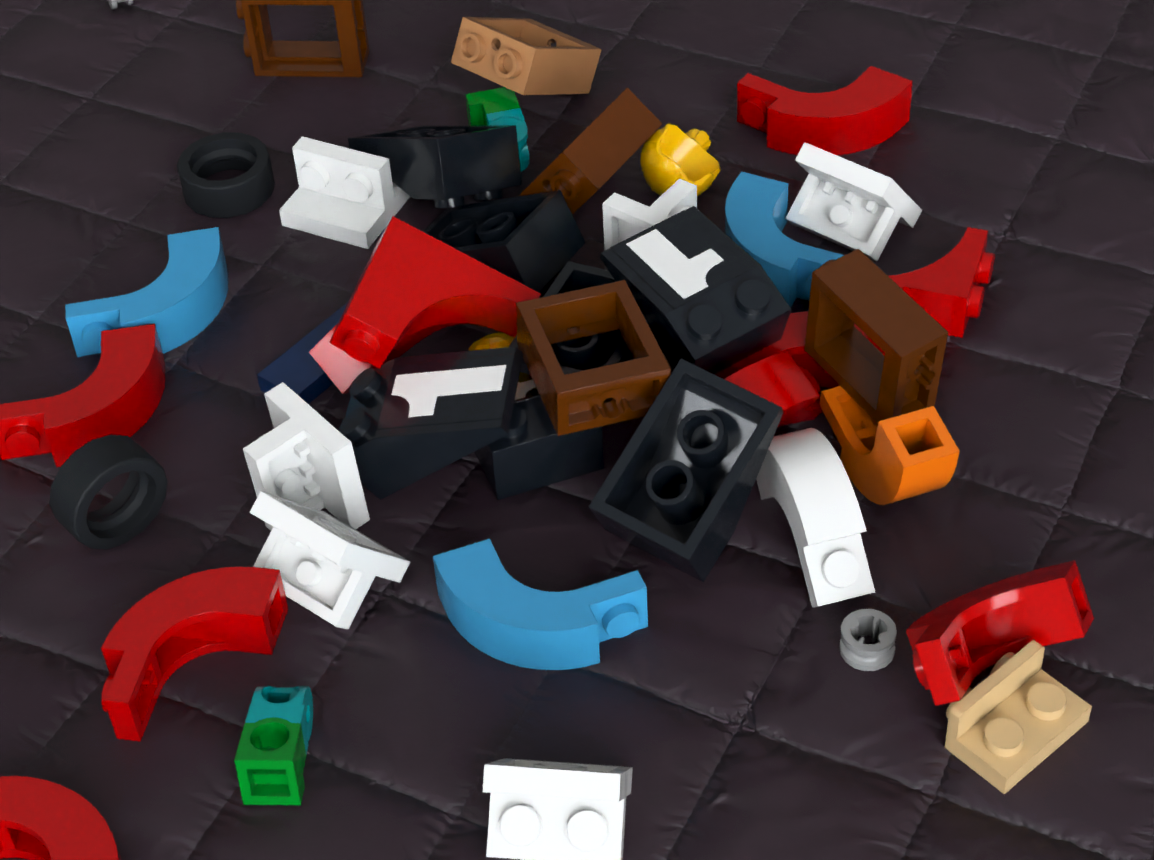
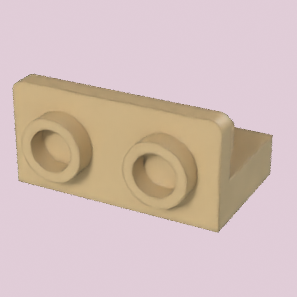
(1013, 719)

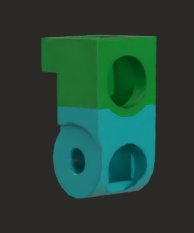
(499, 108)
(275, 746)

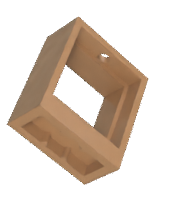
(521, 56)

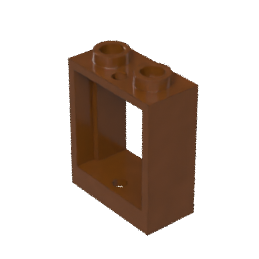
(306, 58)
(597, 151)
(913, 341)
(577, 398)

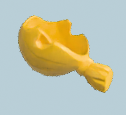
(678, 155)

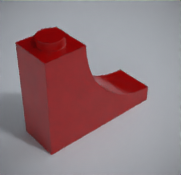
(419, 285)

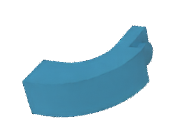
(755, 222)
(177, 302)
(531, 624)

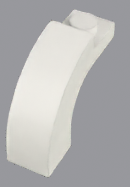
(822, 513)

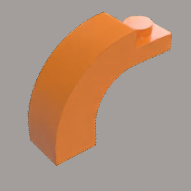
(894, 456)

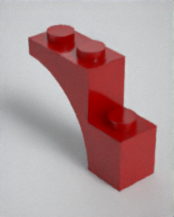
(951, 285)

